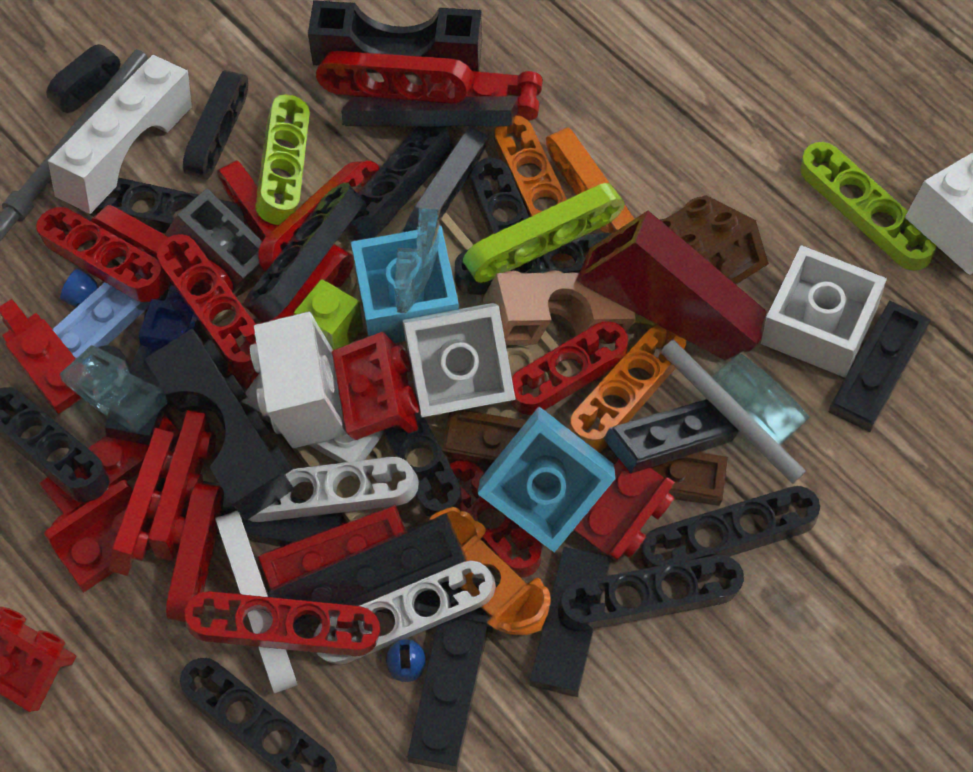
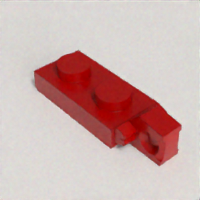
(39, 354)

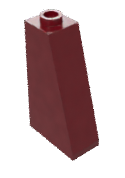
(673, 286)

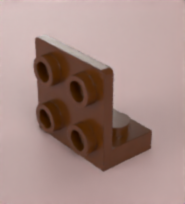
(721, 236)

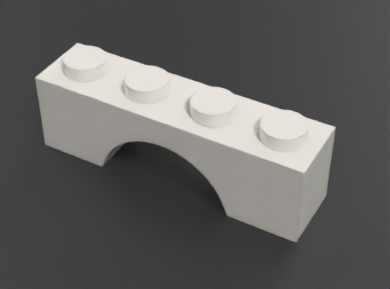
(90, 161)

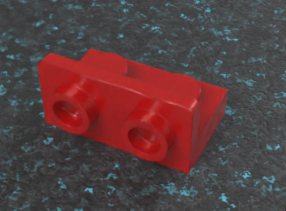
(375, 386)
(623, 509)
(86, 536)
(28, 660)

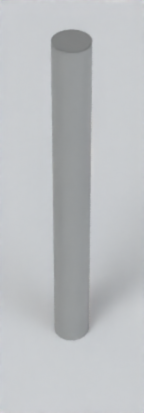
(733, 411)

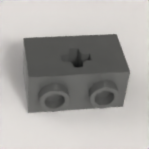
(219, 236)

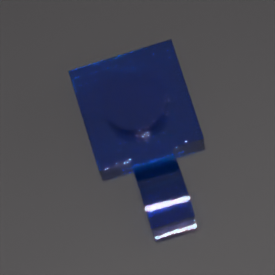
(166, 320)

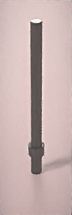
(19, 202)

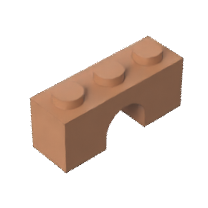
(530, 297)

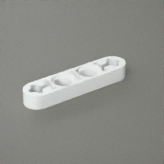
(325, 482)
(251, 583)
(402, 606)

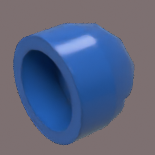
(78, 288)
(416, 657)

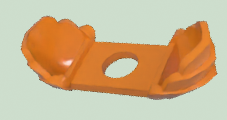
(515, 606)

